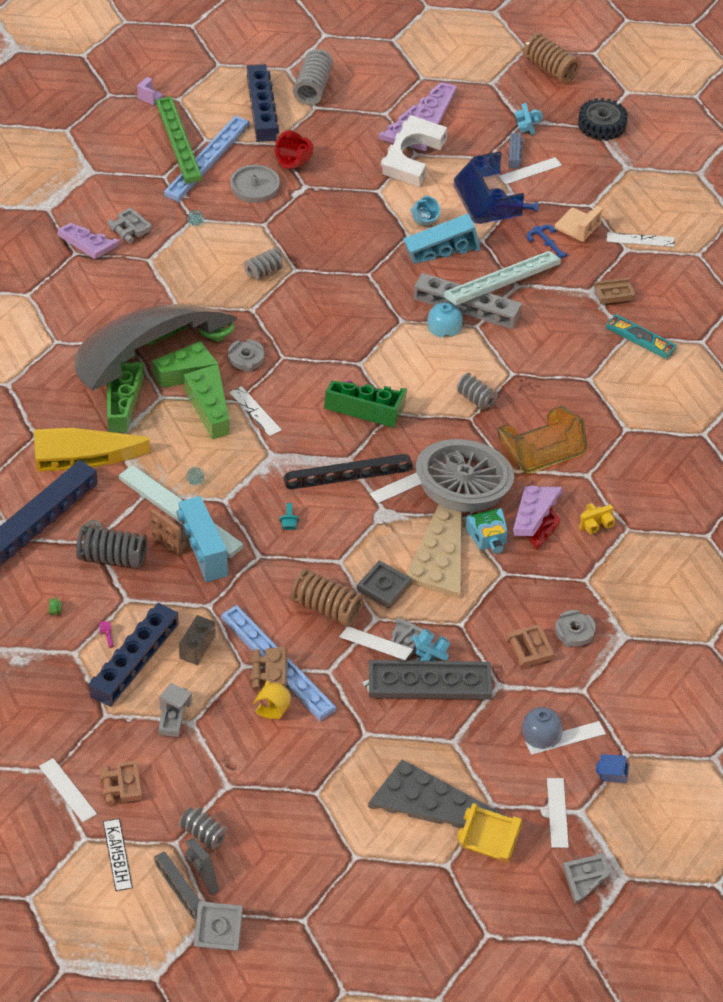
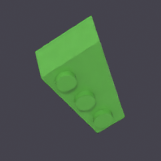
(171, 368)

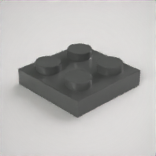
(384, 584)

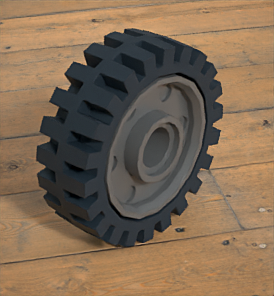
(602, 119)

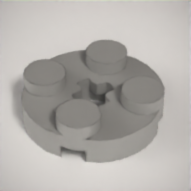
(242, 362)
(575, 637)

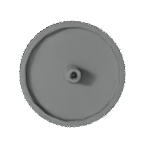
(255, 183)

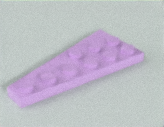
(429, 108)

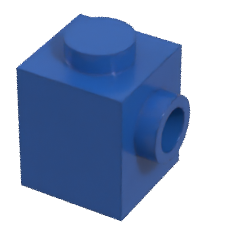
(613, 768)

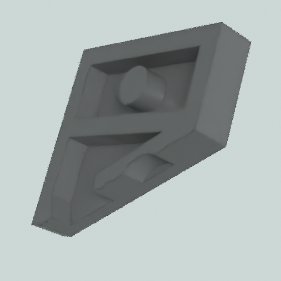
(203, 864)

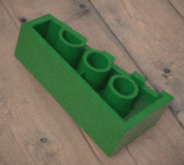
(365, 402)

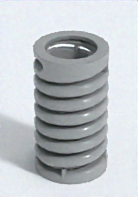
(313, 77)

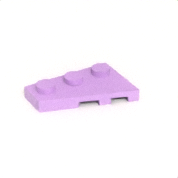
(87, 242)

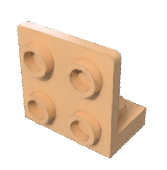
(579, 224)

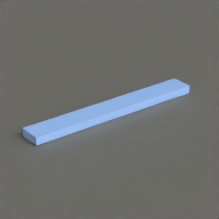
(209, 156)
(297, 681)

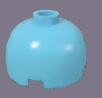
(444, 320)

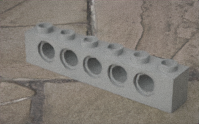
(484, 307)

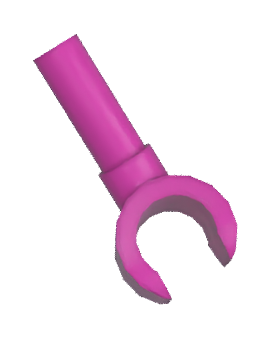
(105, 627)

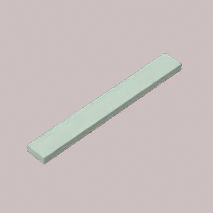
(502, 278)
(169, 502)

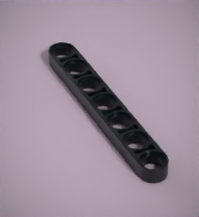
(356, 473)

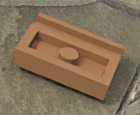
(614, 290)

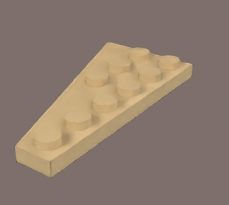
(439, 554)

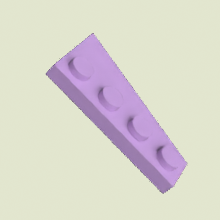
(534, 507)

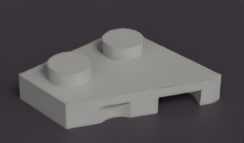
(403, 633)
(585, 875)

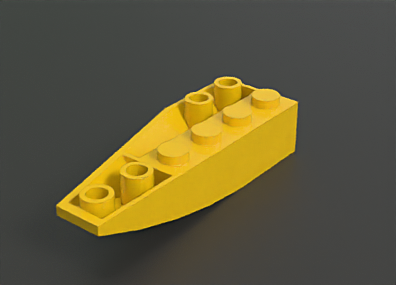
(63, 447)

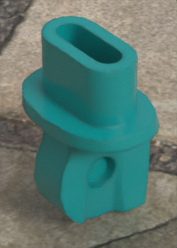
(289, 521)

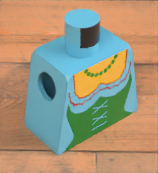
(488, 530)

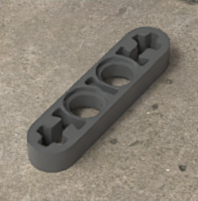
(177, 883)

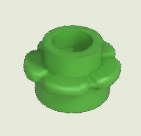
(55, 606)

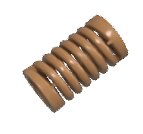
(551, 58)
(327, 597)

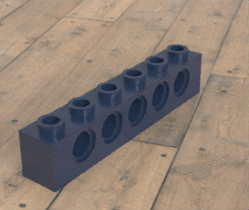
(262, 103)
(133, 654)

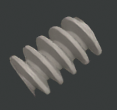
(263, 263)
(476, 391)
(203, 828)

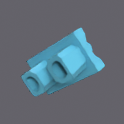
(526, 119)
(427, 649)

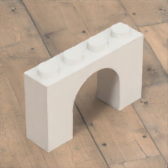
(413, 132)

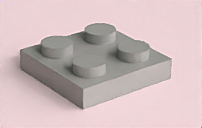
(218, 925)

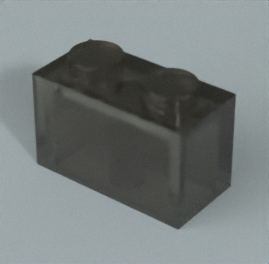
(197, 640)

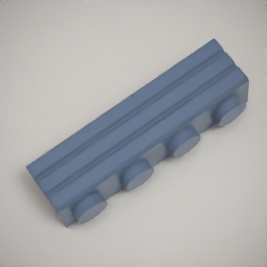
(515, 150)

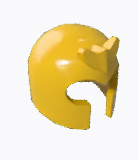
(278, 700)

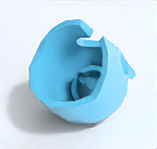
(425, 211)

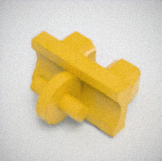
(595, 516)

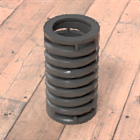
(127, 549)

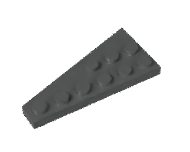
(423, 797)

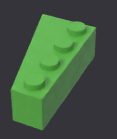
(123, 396)

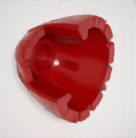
(293, 149)

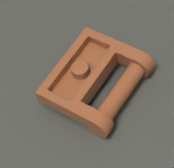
(536, 643)

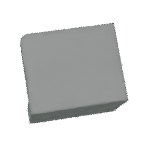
(176, 697)

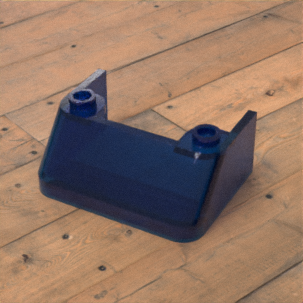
(479, 201)

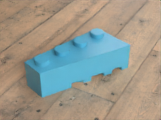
(203, 538)

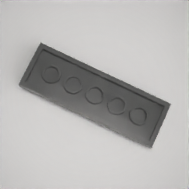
(430, 679)

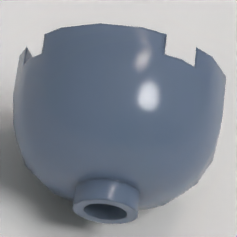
(542, 727)

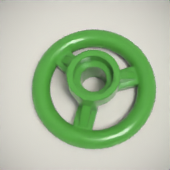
(219, 334)

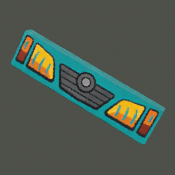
(641, 336)

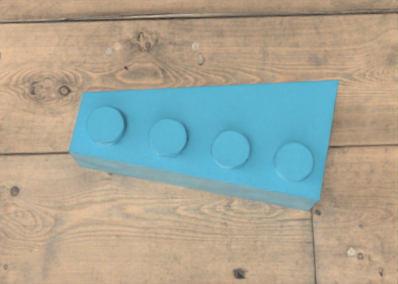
(443, 240)

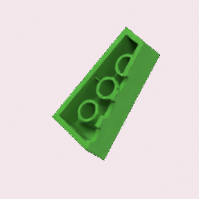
(208, 399)

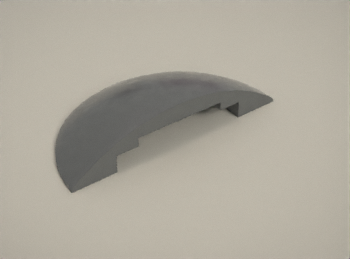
(103, 351)

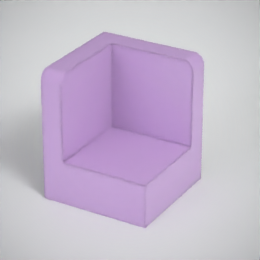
(146, 92)

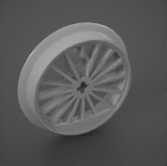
(459, 475)

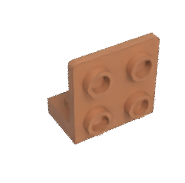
(168, 533)

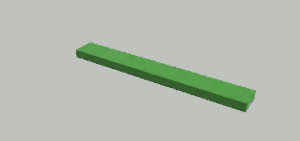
(178, 140)

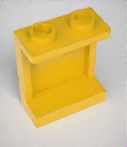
(489, 833)

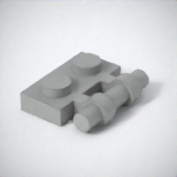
(134, 223)

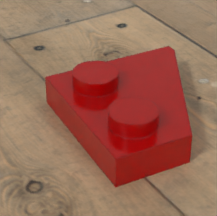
(548, 526)

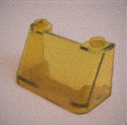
(548, 444)

